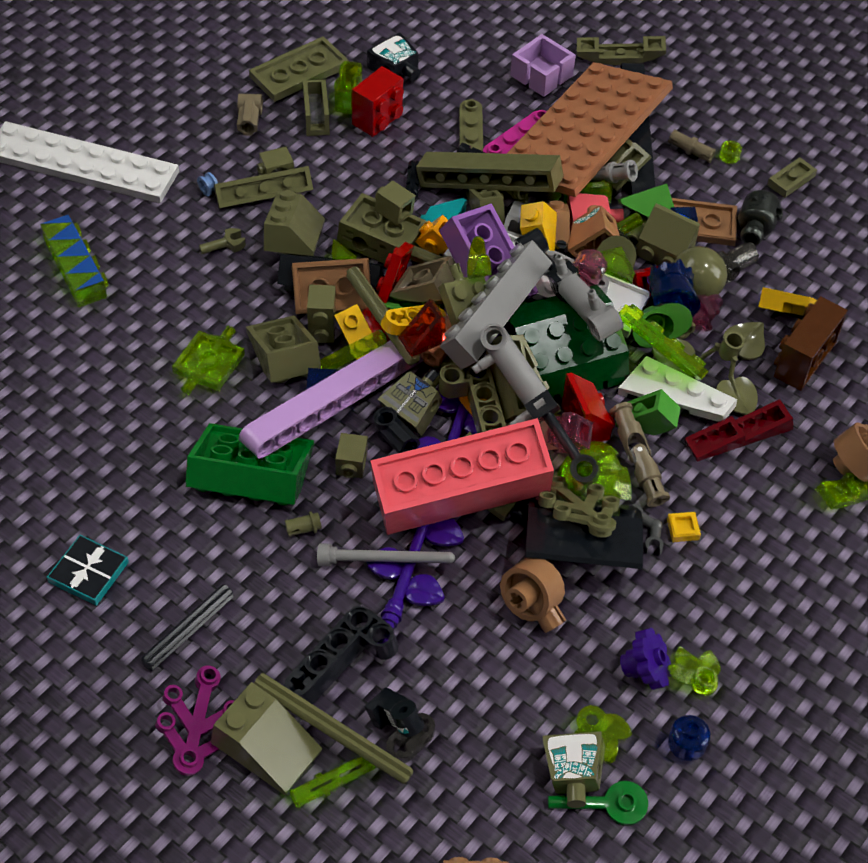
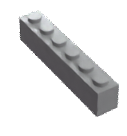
(496, 303)

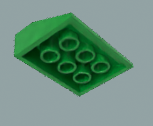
(229, 467)

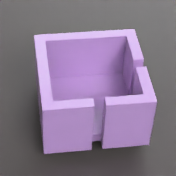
(542, 65)

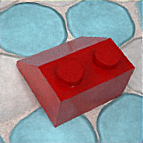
(583, 399)

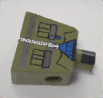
(414, 399)

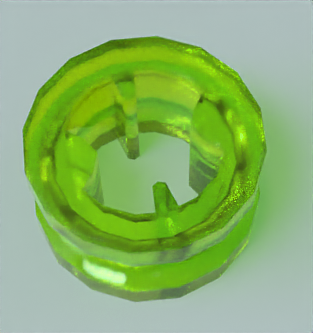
(730, 146)

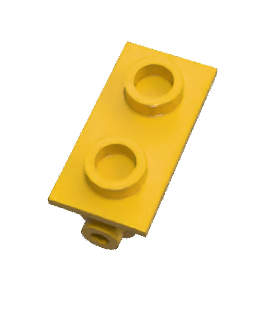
(353, 324)

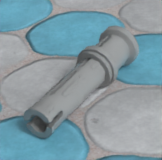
(614, 172)

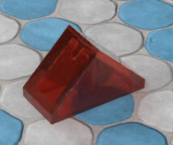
(424, 330)

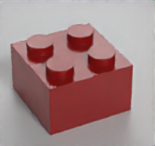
(377, 101)

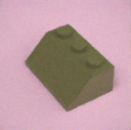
(292, 225)

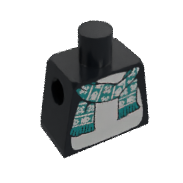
(395, 55)

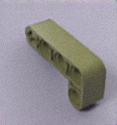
(474, 389)

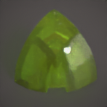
(612, 475)

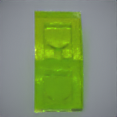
(843, 492)

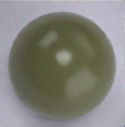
(707, 267)

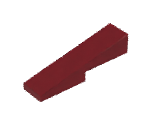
(733, 433)

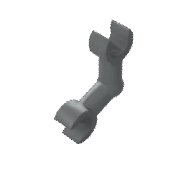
(655, 531)

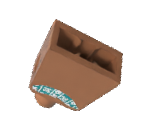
(591, 230)

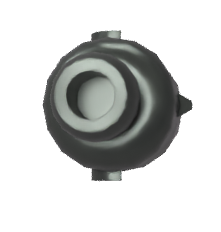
(759, 216)

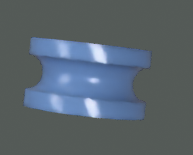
(207, 183)

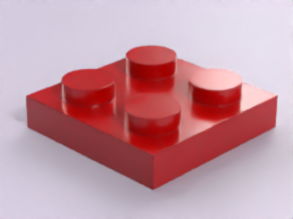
(396, 266)

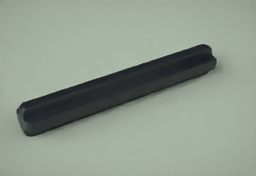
(187, 627)

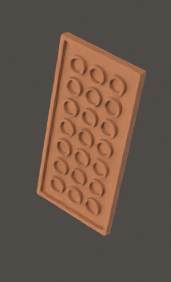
(593, 121)

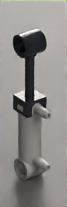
(568, 285)
(532, 394)

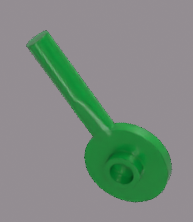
(624, 803)

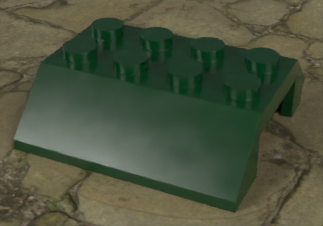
(566, 345)

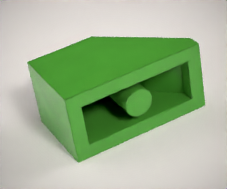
(645, 201)
(656, 412)

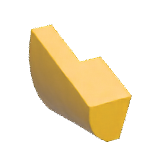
(784, 301)

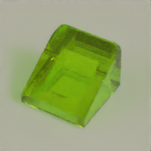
(341, 252)

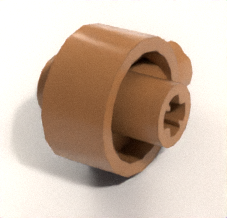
(853, 451)
(534, 592)

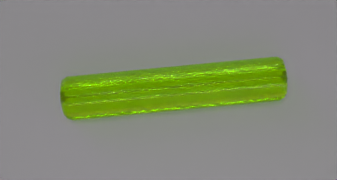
(354, 350)

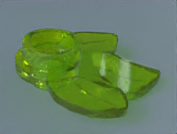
(696, 672)
(611, 726)

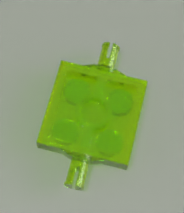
(208, 360)

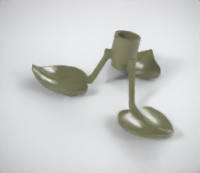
(739, 340)

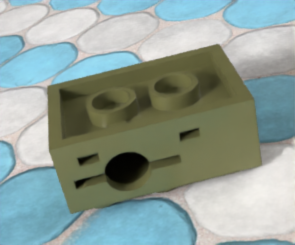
(372, 233)

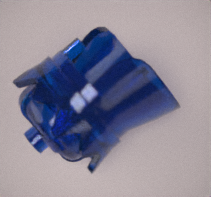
(673, 285)

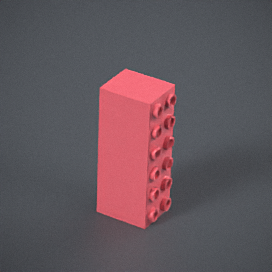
(462, 476)

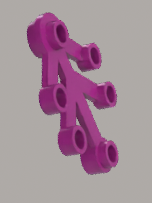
(194, 725)

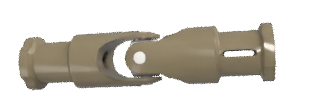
(646, 469)

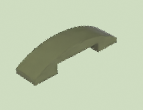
(615, 54)

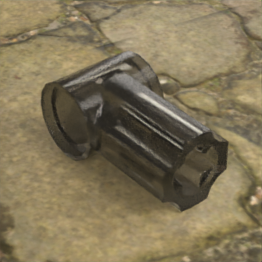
(739, 259)

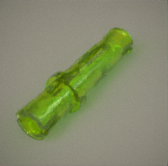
(303, 795)

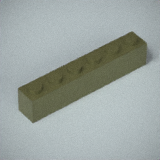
(490, 171)

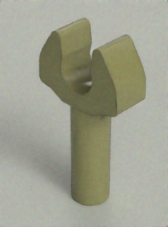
(227, 241)

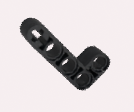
(311, 683)

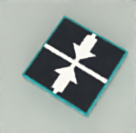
(87, 570)

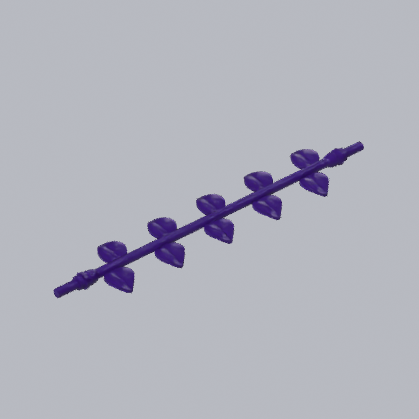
(424, 588)

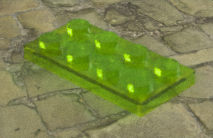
(670, 348)

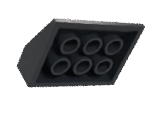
(574, 543)

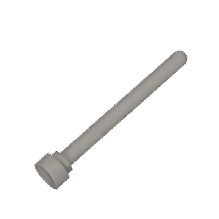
(330, 555)

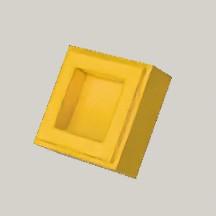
(683, 527)

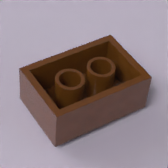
(809, 342)

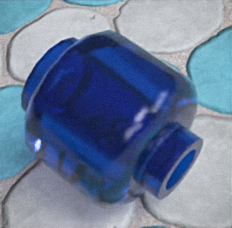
(689, 737)

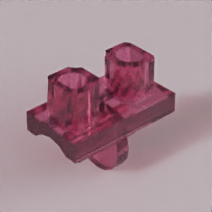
(708, 310)

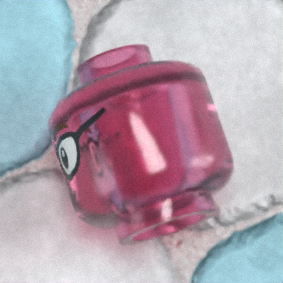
(590, 266)

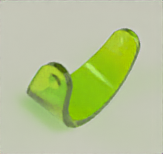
(478, 261)

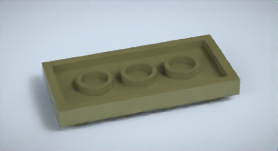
(286, 72)

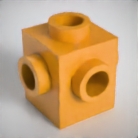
(430, 237)

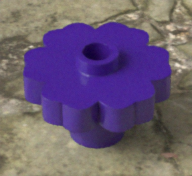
(647, 659)

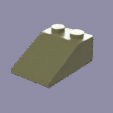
(284, 348)
(265, 739)

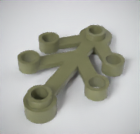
(599, 523)

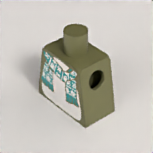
(575, 764)

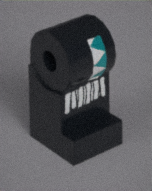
(396, 711)

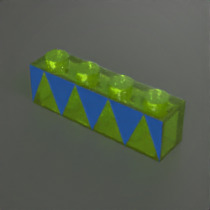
(74, 260)

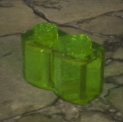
(349, 76)

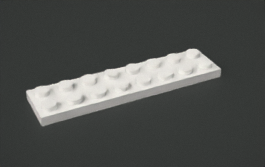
(86, 162)

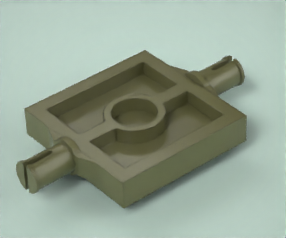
(459, 293)

